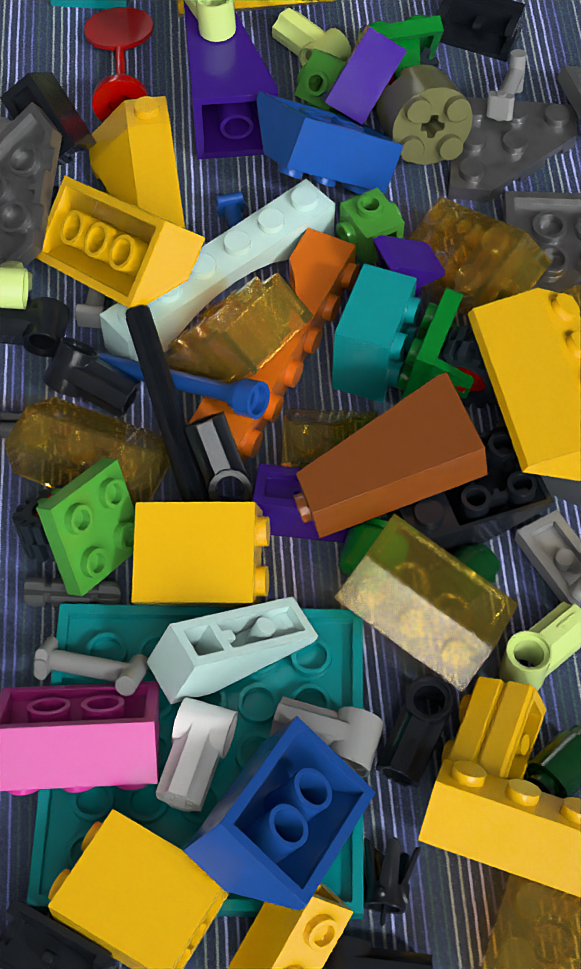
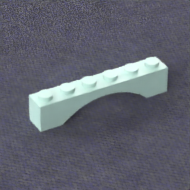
(251, 244)

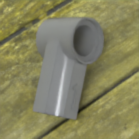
(349, 732)

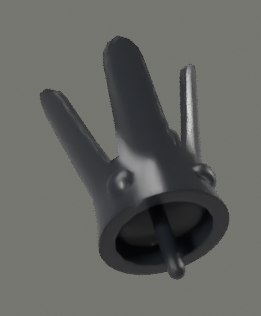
(388, 887)

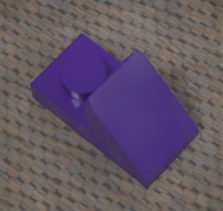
(409, 258)

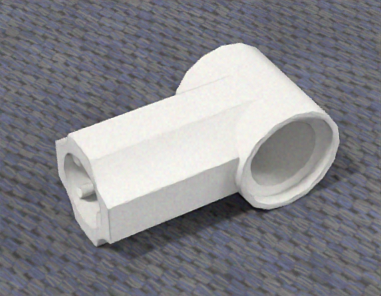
(199, 740)

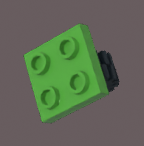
(81, 526)

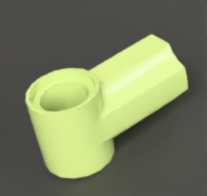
(214, 18)
(303, 36)
(14, 285)
(543, 645)

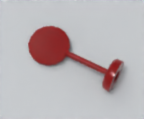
(117, 31)

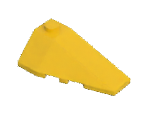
(138, 157)

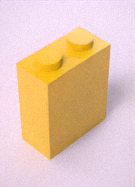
(199, 554)
(136, 896)

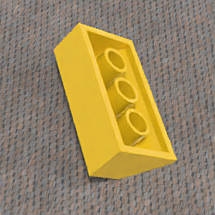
(116, 245)
(535, 371)
(505, 825)

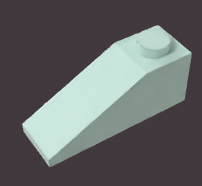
(224, 647)

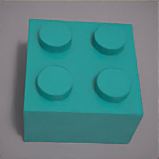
(375, 333)

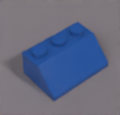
(325, 145)
(282, 819)

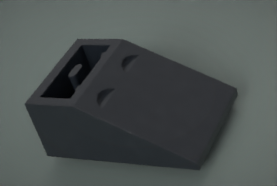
(482, 506)

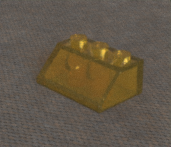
(62, 440)
(427, 602)

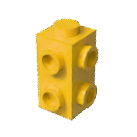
(294, 937)

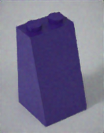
(224, 92)

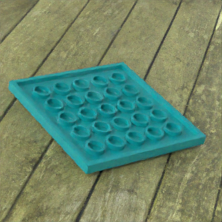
(319, 674)

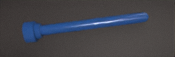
(245, 397)

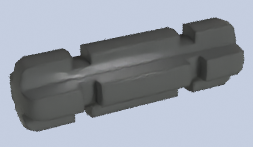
(39, 591)

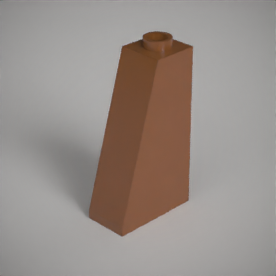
(393, 461)

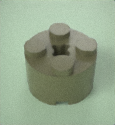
(425, 115)

